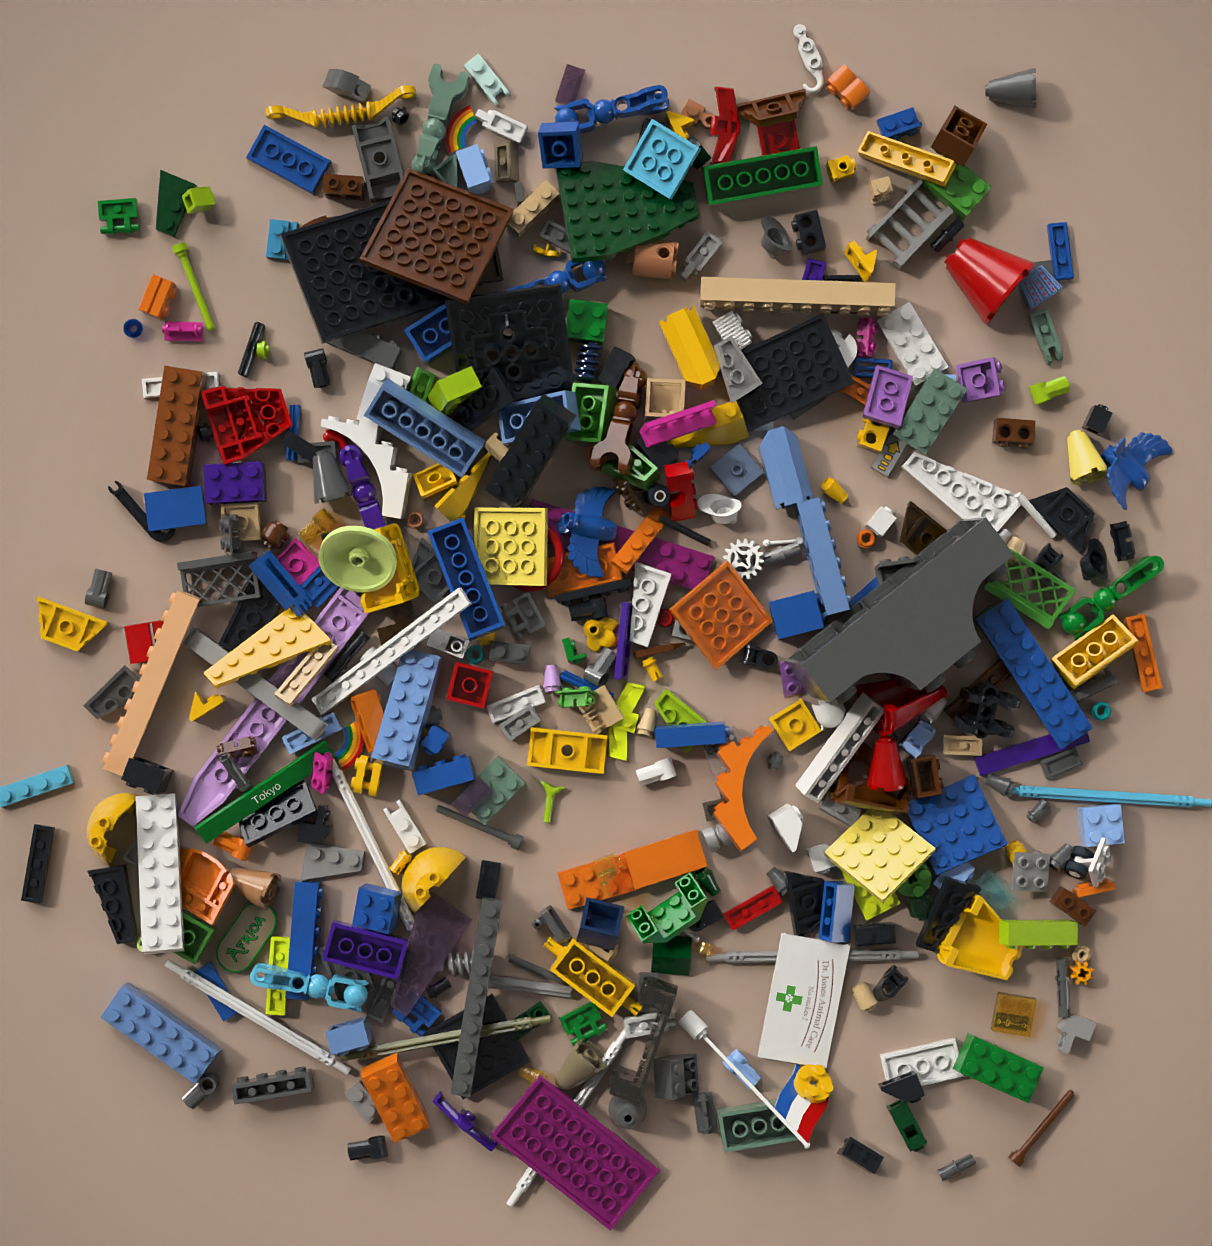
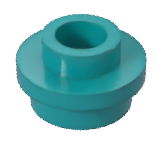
(470, 650)
(1107, 711)

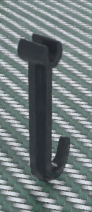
(140, 516)

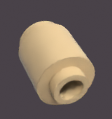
(1017, 545)
(864, 997)

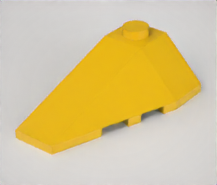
(727, 431)
(457, 501)

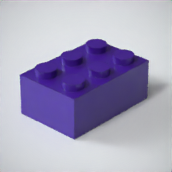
(235, 483)

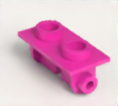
(183, 331)
(867, 344)
(321, 778)

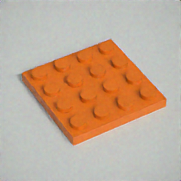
(721, 615)

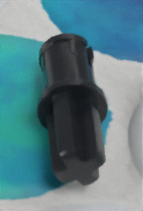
(947, 235)

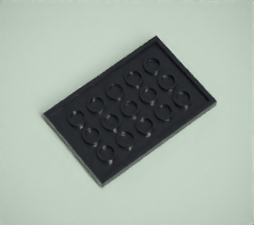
(795, 372)

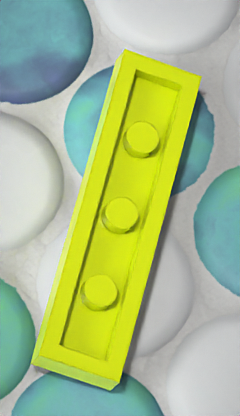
(279, 956)

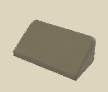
(506, 162)

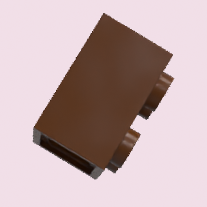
(929, 774)

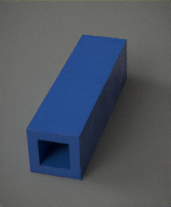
(691, 734)

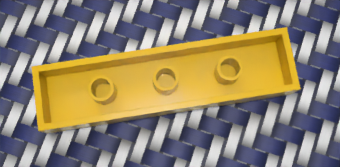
(906, 158)

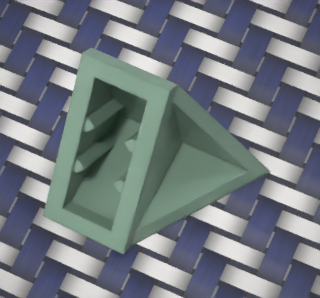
(447, 171)

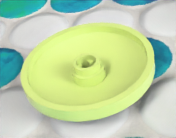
(357, 559)

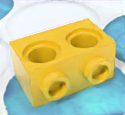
(879, 432)

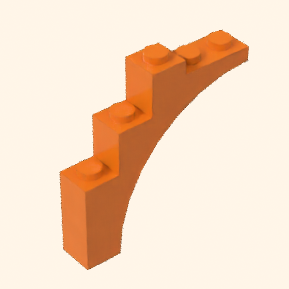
(732, 814)

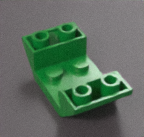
(671, 915)

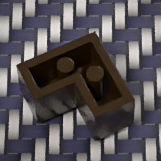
(403, 617)

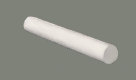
(1036, 515)

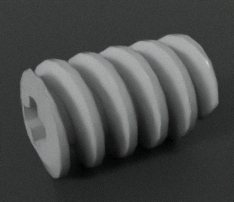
(460, 964)

